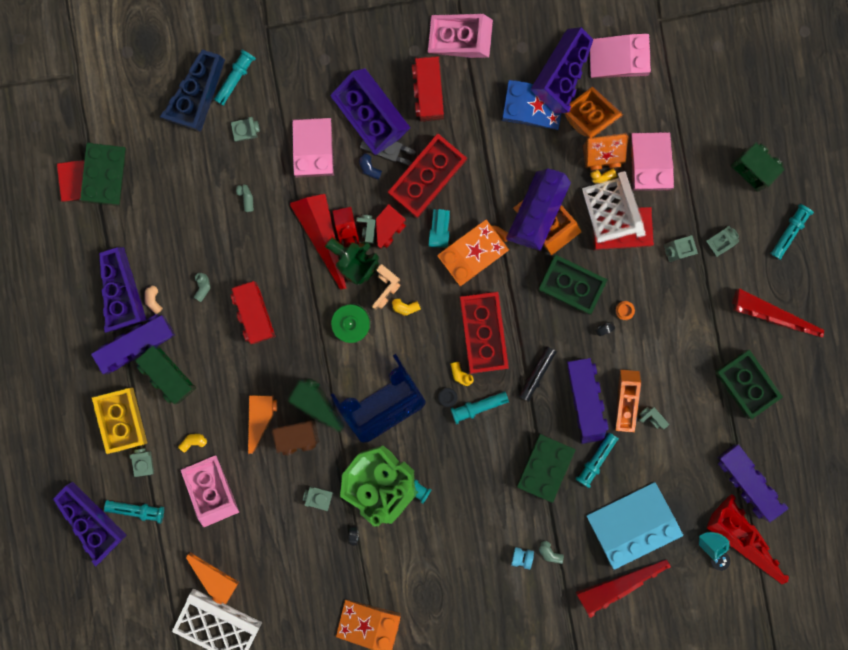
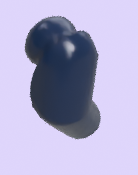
(366, 166)

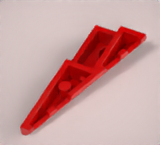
(316, 220)
(754, 306)
(744, 538)
(605, 593)

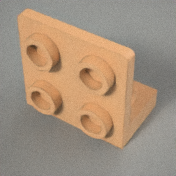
(386, 276)

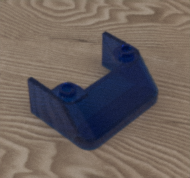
(384, 407)

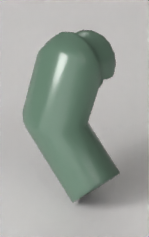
(247, 197)
(203, 284)
(548, 554)

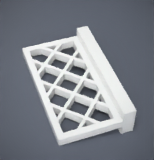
(627, 204)
(221, 611)

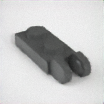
(392, 152)

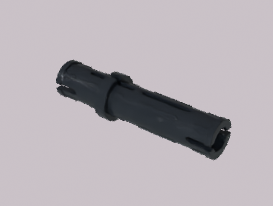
(526, 394)

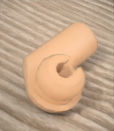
(149, 295)

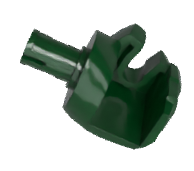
(353, 261)

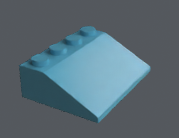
(634, 525)

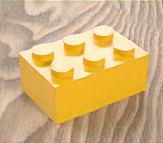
(119, 420)

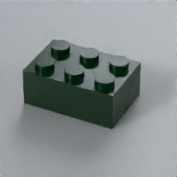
(758, 167)
(103, 174)
(572, 284)
(165, 375)
(748, 384)
(545, 468)

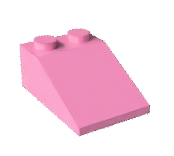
(460, 35)
(620, 56)
(312, 148)
(651, 162)
(209, 491)

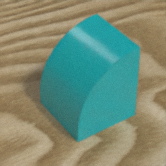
(714, 544)

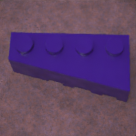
(563, 69)

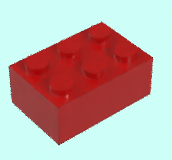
(428, 89)
(629, 240)
(252, 313)

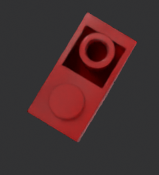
(387, 225)
(345, 226)

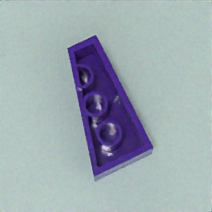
(119, 291)
(132, 345)
(587, 400)
(751, 484)
(89, 523)

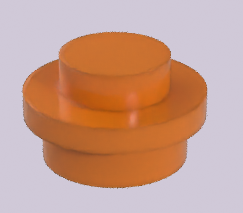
(625, 310)

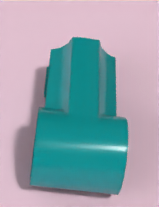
(439, 233)

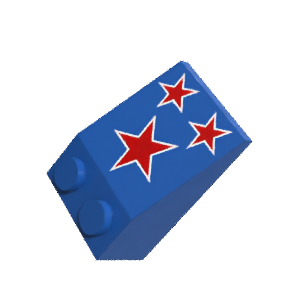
(526, 108)

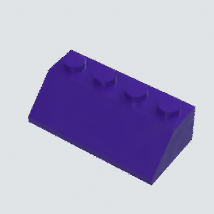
(369, 111)
(539, 208)

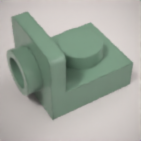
(245, 129)
(369, 231)
(723, 240)
(680, 248)
(657, 419)
(142, 462)
(317, 498)

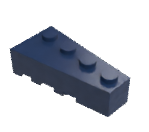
(196, 92)

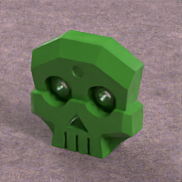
(367, 475)

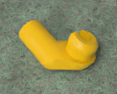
(601, 178)
(404, 309)
(460, 376)
(192, 439)

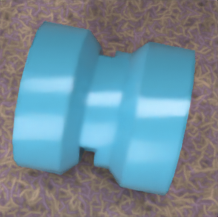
(518, 555)

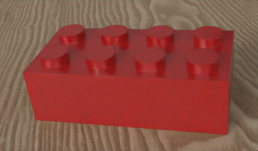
(427, 176)
(484, 332)

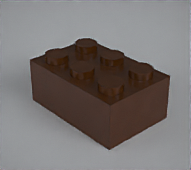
(295, 436)

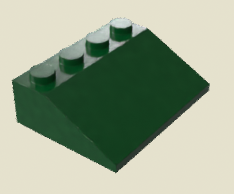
(315, 402)

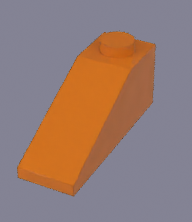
(627, 400)
(260, 414)
(216, 582)

